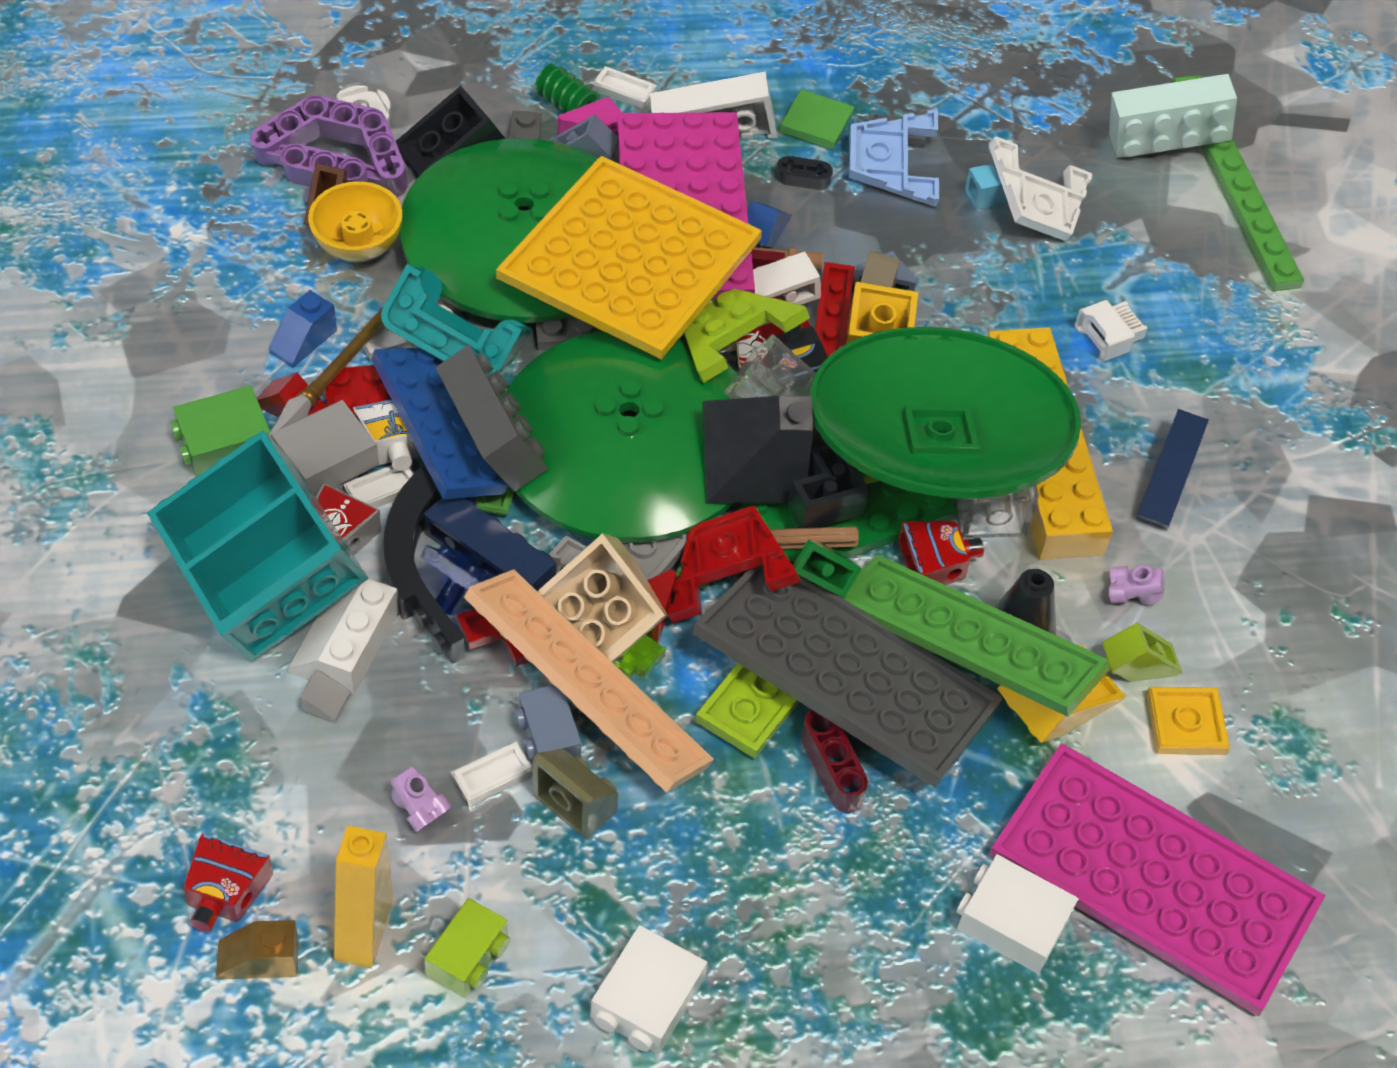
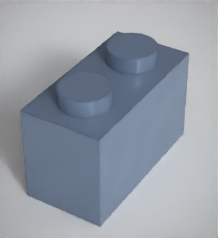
(547, 722)

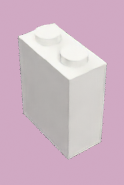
(1015, 913)
(648, 990)

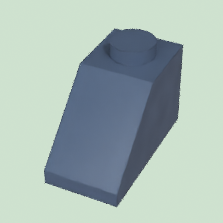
(590, 136)

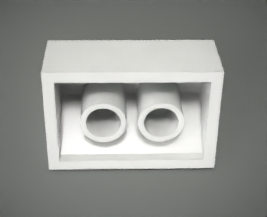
(348, 635)

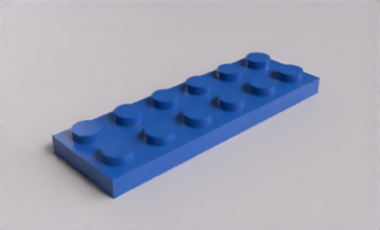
(435, 424)

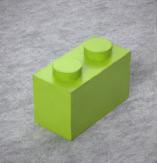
(467, 948)

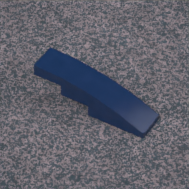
(1172, 469)

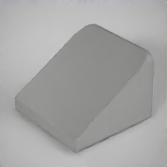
(324, 697)

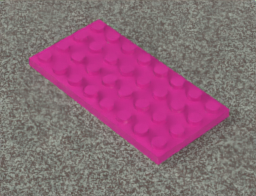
(693, 156)
(1161, 878)

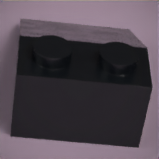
(445, 129)

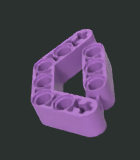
(285, 139)

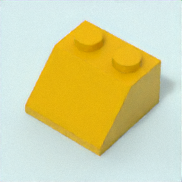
(880, 309)

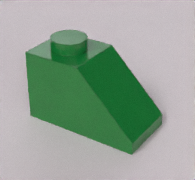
(826, 567)

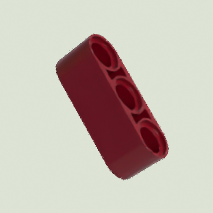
(834, 775)

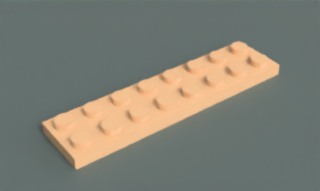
(589, 680)

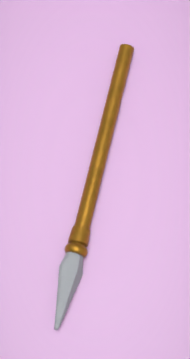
(298, 407)

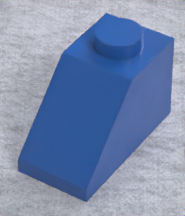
(769, 220)
(303, 328)

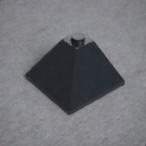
(755, 448)

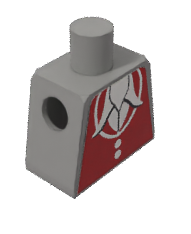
(352, 518)

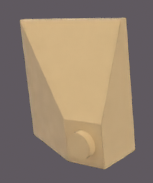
(605, 597)

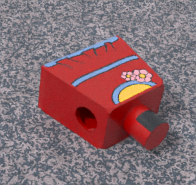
(938, 550)
(224, 881)

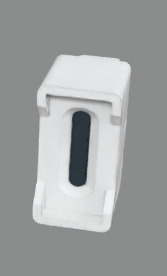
(1110, 328)

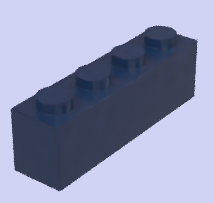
(483, 538)

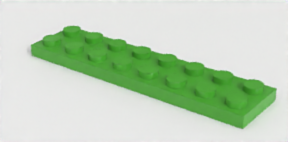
(977, 635)

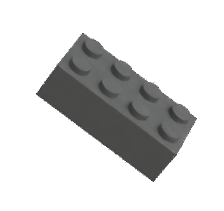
(493, 417)

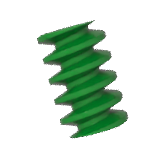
(563, 89)

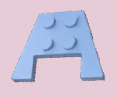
(881, 155)

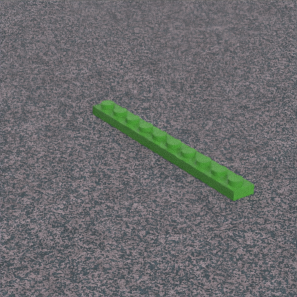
(1252, 213)

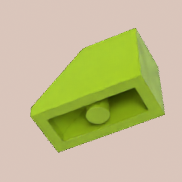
(1141, 655)

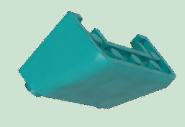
(415, 316)

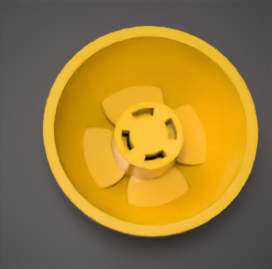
(355, 220)

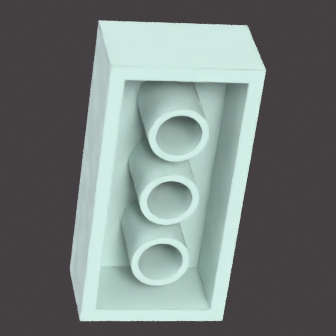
(1172, 116)

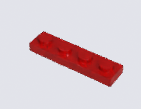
(834, 305)

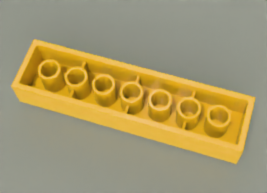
(1070, 507)

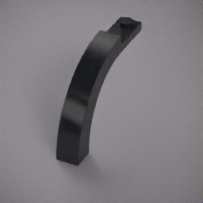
(400, 542)

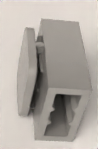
(328, 447)

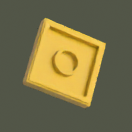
(1187, 720)

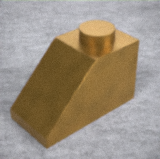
(259, 951)

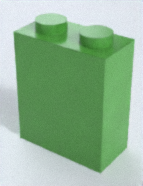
(216, 426)

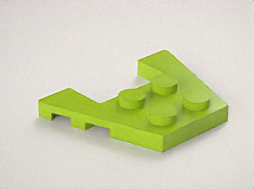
(730, 318)

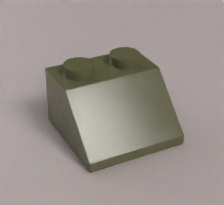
(573, 791)

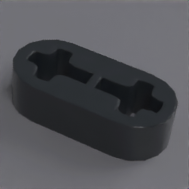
(804, 172)

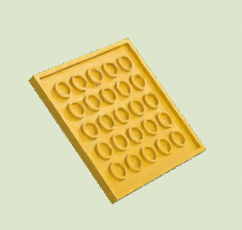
(629, 256)

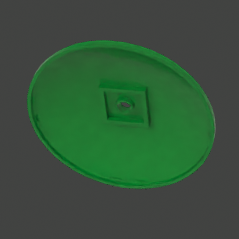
(467, 219)
(999, 411)
(613, 470)

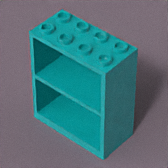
(256, 546)

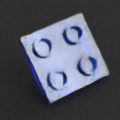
(460, 574)

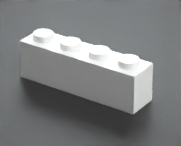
(789, 279)

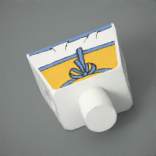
(389, 433)

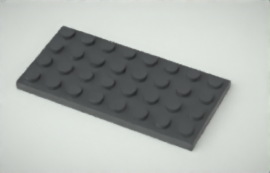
(851, 671)

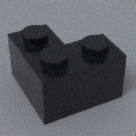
(829, 493)

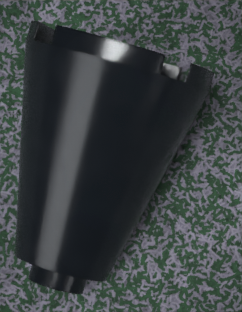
(1032, 600)

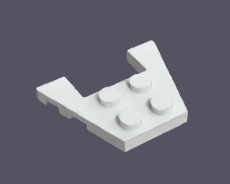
(1038, 201)

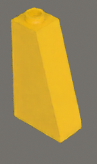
(361, 896)

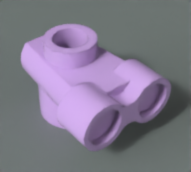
(1140, 582)
(421, 805)

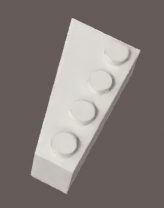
(743, 94)

